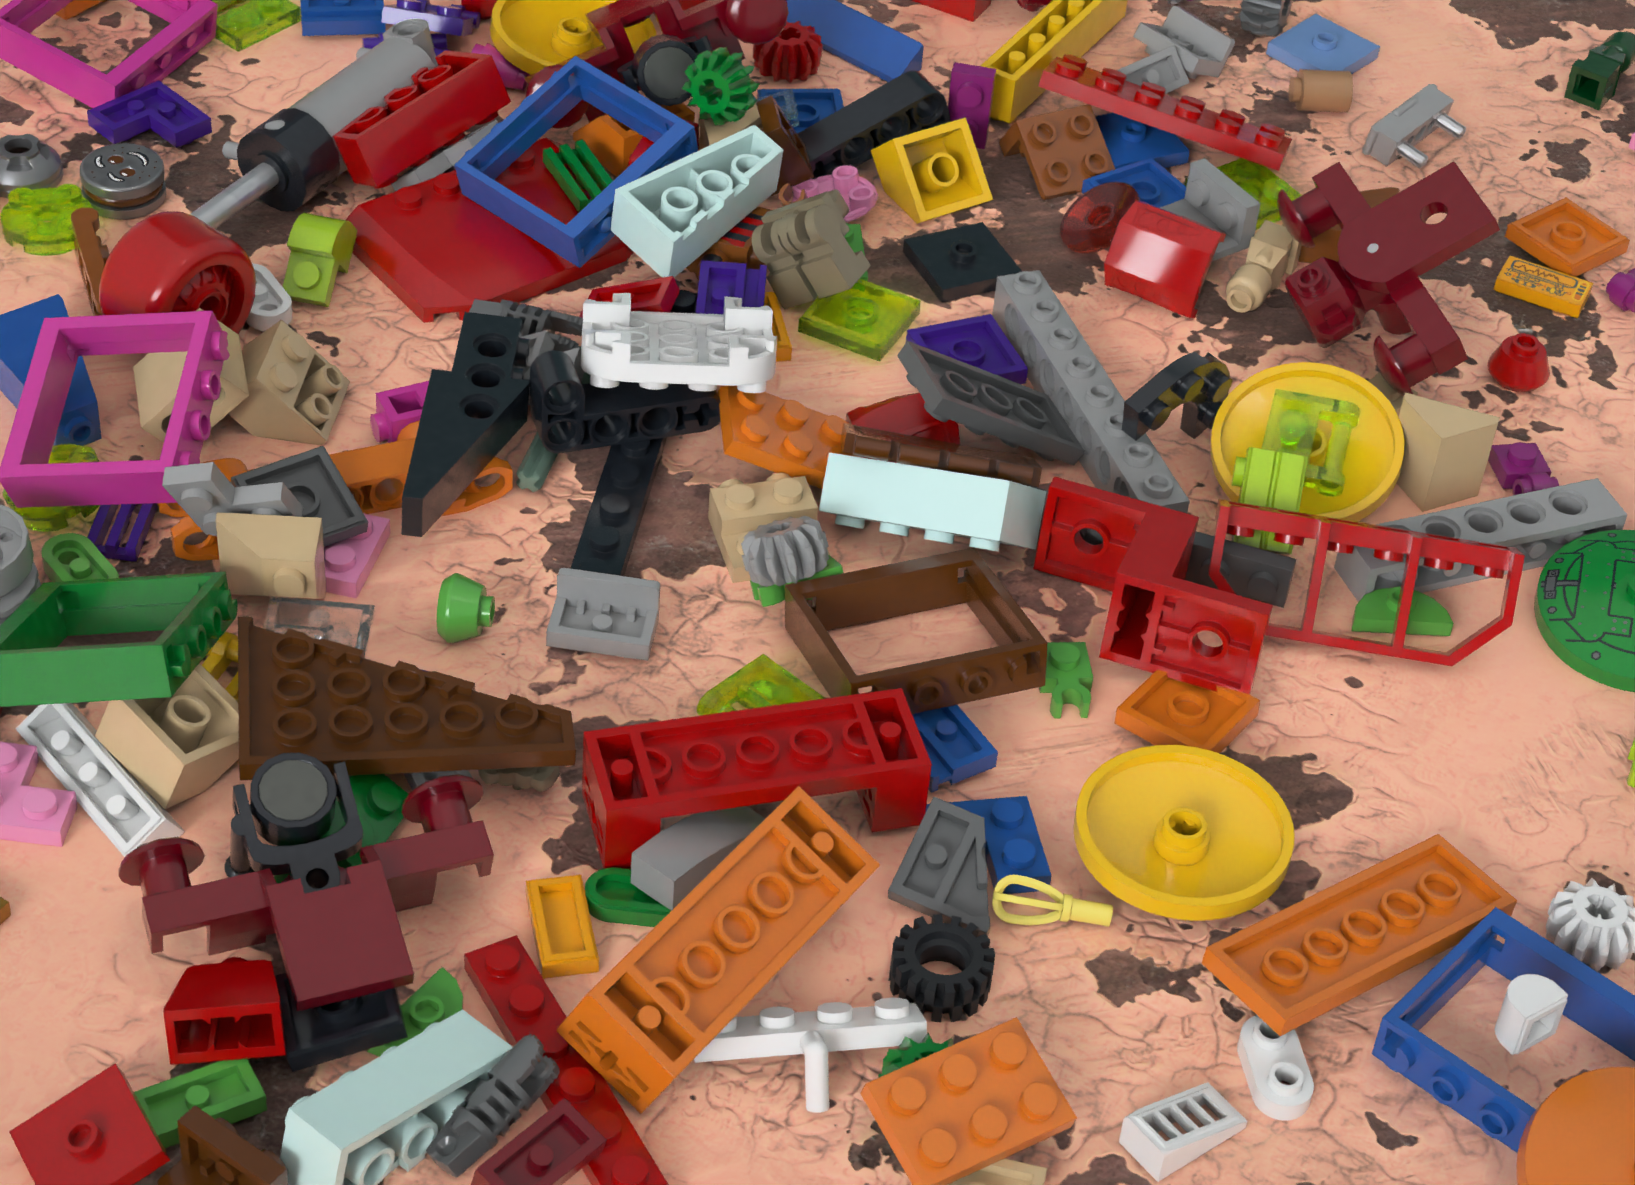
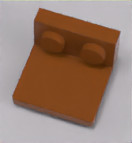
(1060, 149)

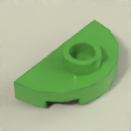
(1378, 612)
(431, 1003)

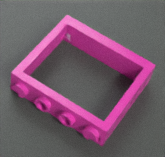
(190, 30)
(61, 340)

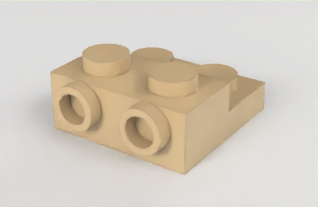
(742, 507)

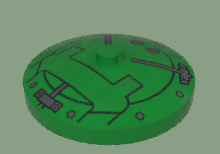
(1589, 606)

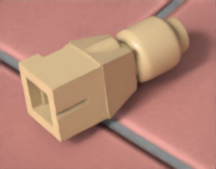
(1269, 257)

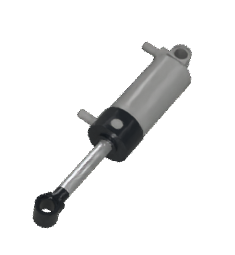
(295, 149)

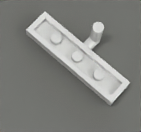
(814, 1034)

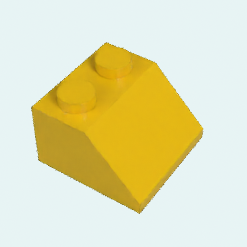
(933, 171)

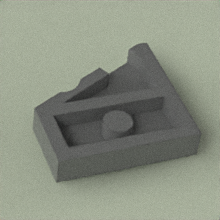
(946, 867)

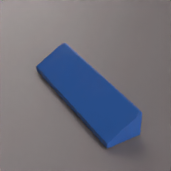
(858, 38)

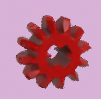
(791, 54)

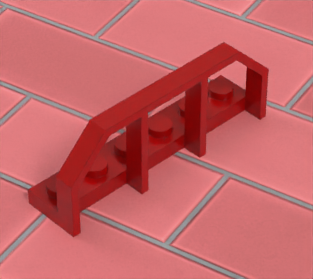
(1389, 545)

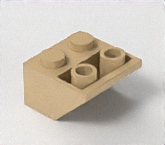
(290, 388)

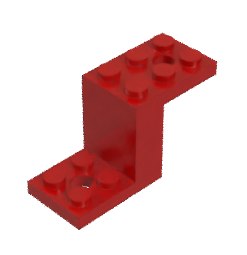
(1152, 606)

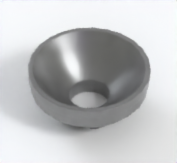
(28, 164)

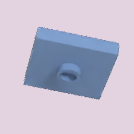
(1322, 46)

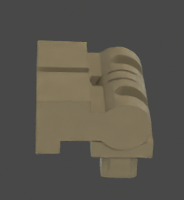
(808, 249)

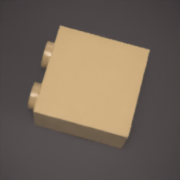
(159, 377)

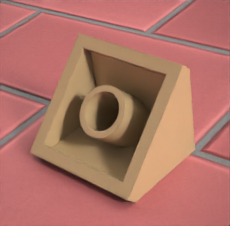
(1443, 451)

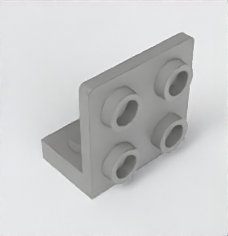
(1220, 204)

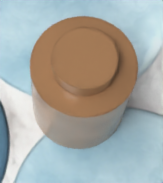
(1321, 90)

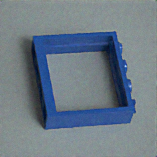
(532, 119)
(1591, 1003)

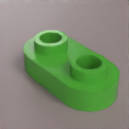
(74, 559)

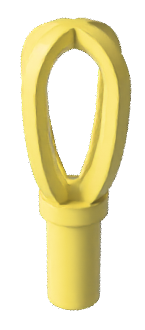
(1065, 909)

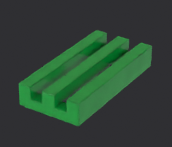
(585, 166)

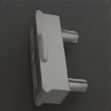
(1409, 124)

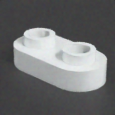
(270, 301)
(1269, 1061)

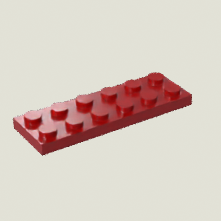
(1151, 106)

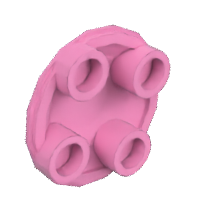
(856, 191)

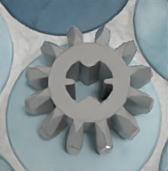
(785, 551)

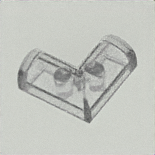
(319, 619)

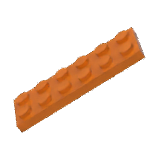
(1356, 934)

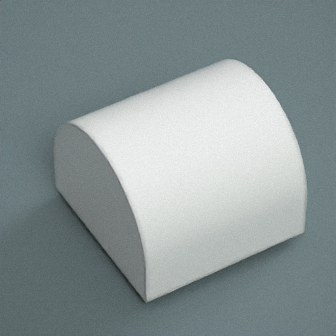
(1529, 1012)

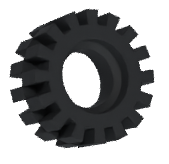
(948, 944)

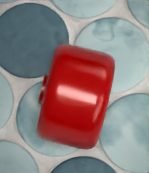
(178, 267)

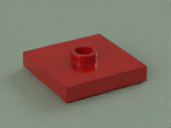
(91, 1136)

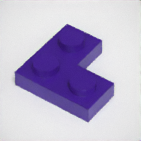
(150, 108)

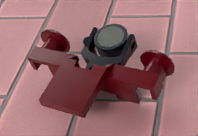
(344, 931)

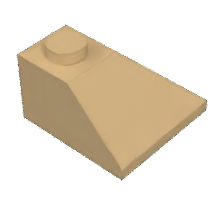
(272, 555)

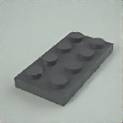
(989, 404)

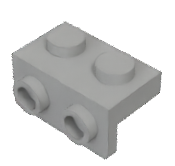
(1198, 44)
(604, 614)

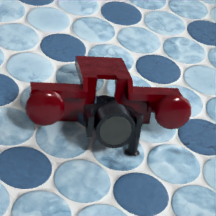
(662, 59)

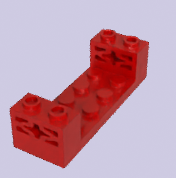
(752, 759)

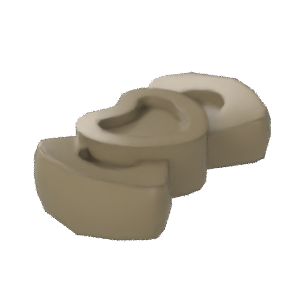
(522, 778)

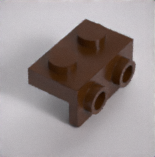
(218, 1156)

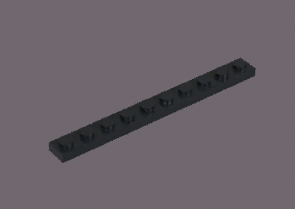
(622, 494)

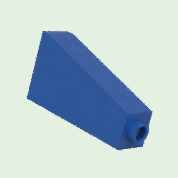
(17, 345)

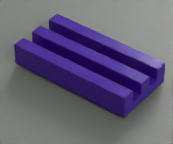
(137, 537)

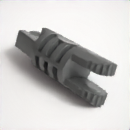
(535, 320)
(493, 1106)

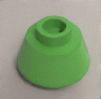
(463, 608)

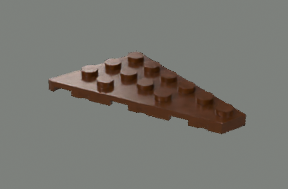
(381, 717)

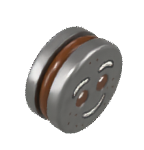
(123, 180)

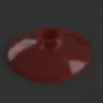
(1095, 216)

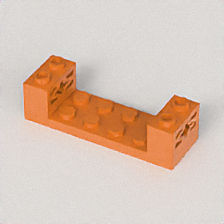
(717, 949)

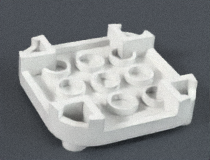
(678, 347)

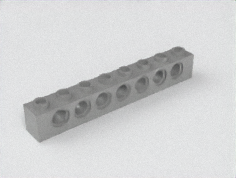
(1081, 391)

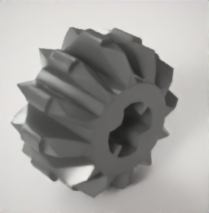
(1264, 16)

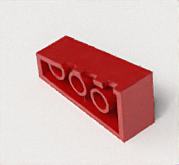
(422, 117)

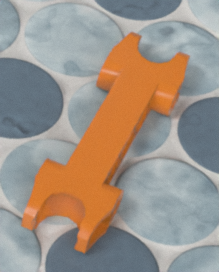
(373, 476)

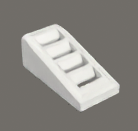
(1162, 1157)

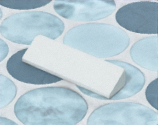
(101, 783)

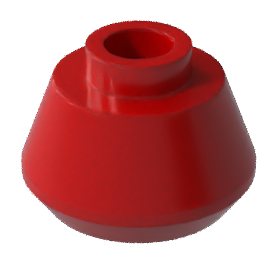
(1520, 363)

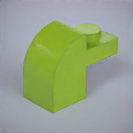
(318, 251)

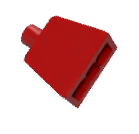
(225, 1013)

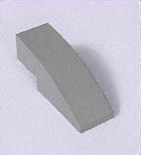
(688, 851)

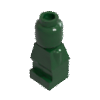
(1597, 77)

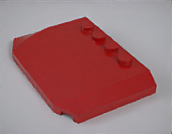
(448, 250)

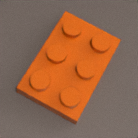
(778, 434)
(968, 1105)

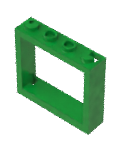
(188, 607)

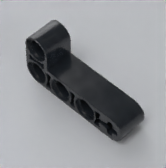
(888, 112)
(588, 417)

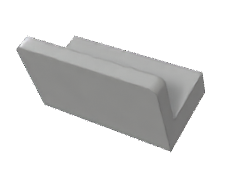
(1160, 68)

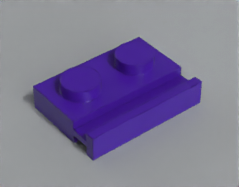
(729, 280)

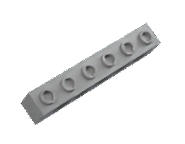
(1531, 522)

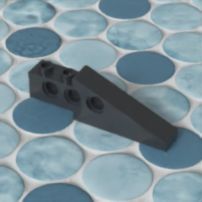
(466, 417)

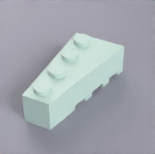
(695, 200)
(933, 501)
(389, 1106)

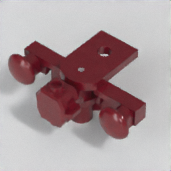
(1380, 264)

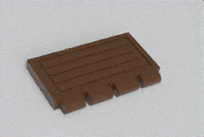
(939, 455)

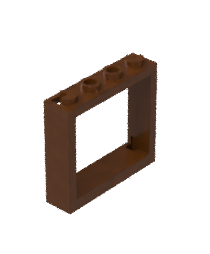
(910, 589)

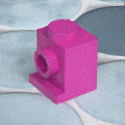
(396, 410)

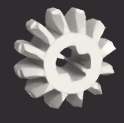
(1593, 924)

